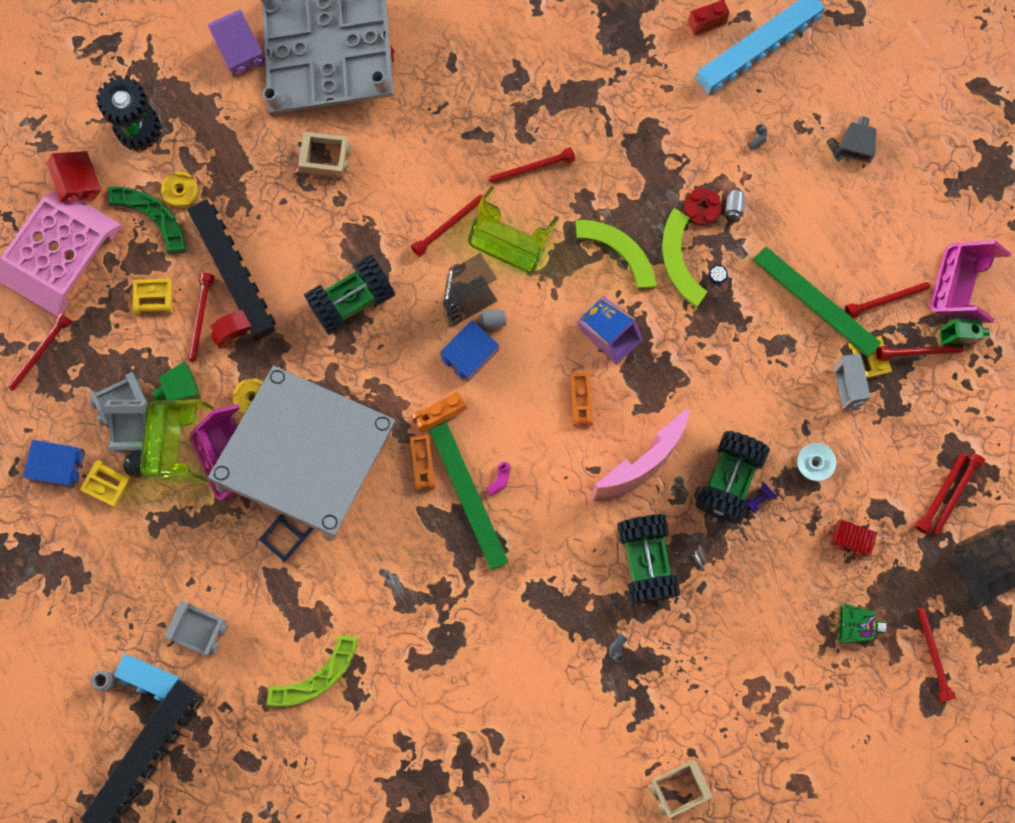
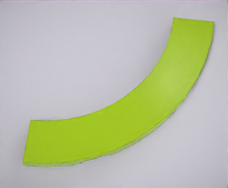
(623, 246)
(674, 260)
(318, 683)

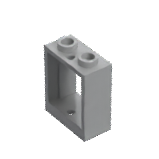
(851, 381)

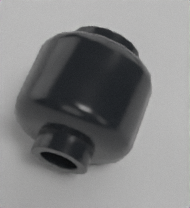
(132, 464)

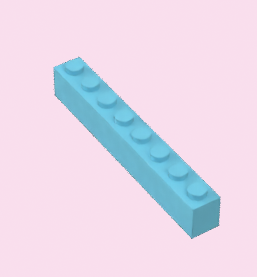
(758, 44)

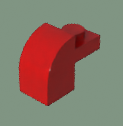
(229, 327)

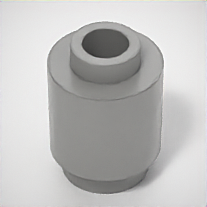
(735, 204)
(492, 319)
(98, 681)

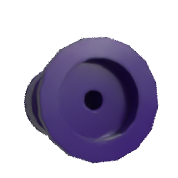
(766, 493)

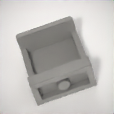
(124, 390)
(126, 424)
(196, 629)

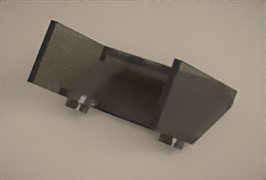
(467, 290)

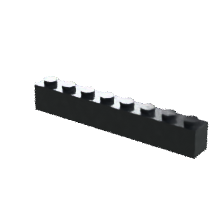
(231, 269)

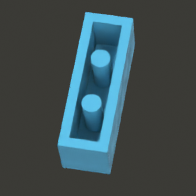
(145, 677)

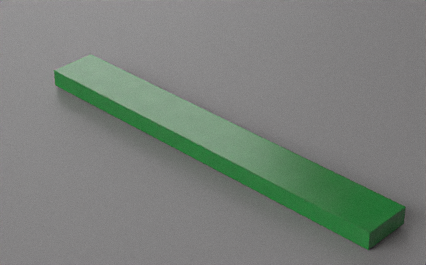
(816, 301)
(468, 496)

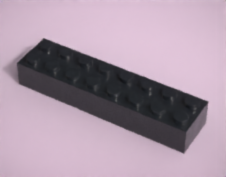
(145, 754)

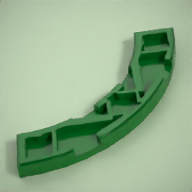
(154, 210)

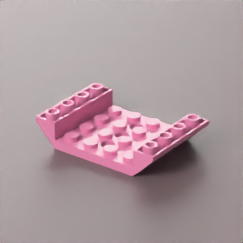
(46, 274)

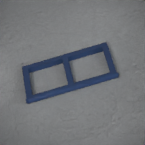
(274, 524)

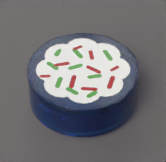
(718, 274)

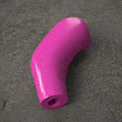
(502, 479)

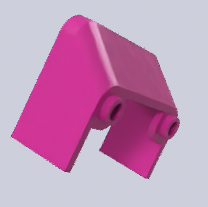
(958, 276)
(210, 440)

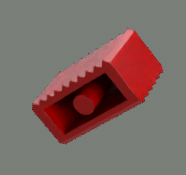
(708, 17)
(853, 538)

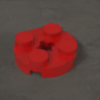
(707, 197)

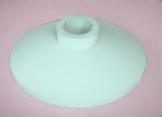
(824, 457)

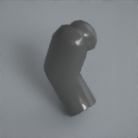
(760, 137)
(615, 649)

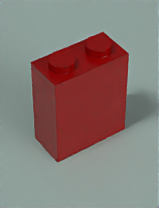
(73, 176)

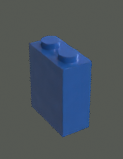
(469, 351)
(53, 464)

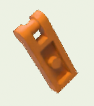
(581, 398)
(439, 412)
(422, 461)

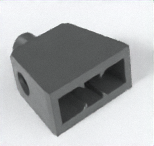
(859, 141)

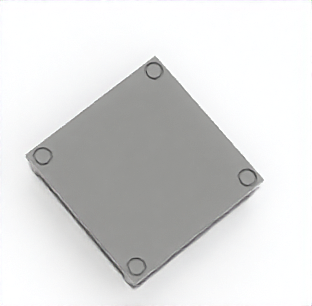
(325, 53)
(302, 451)

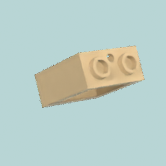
(320, 169)
(700, 783)

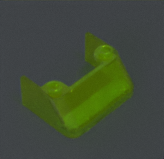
(506, 242)
(162, 439)

